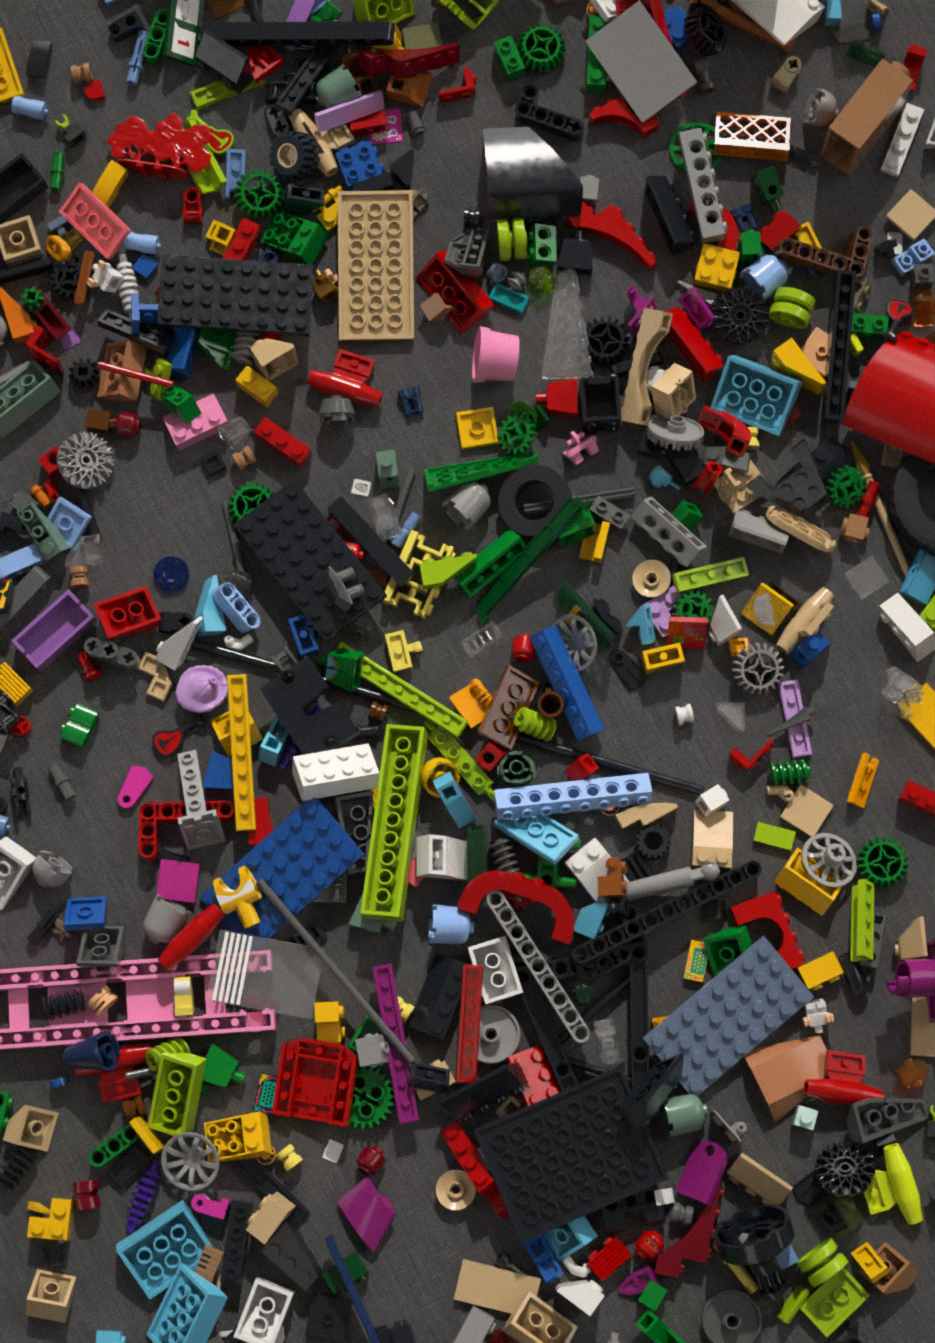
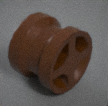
(378, 712)

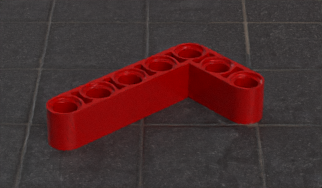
(159, 818)

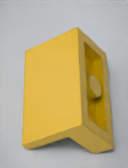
(593, 546)

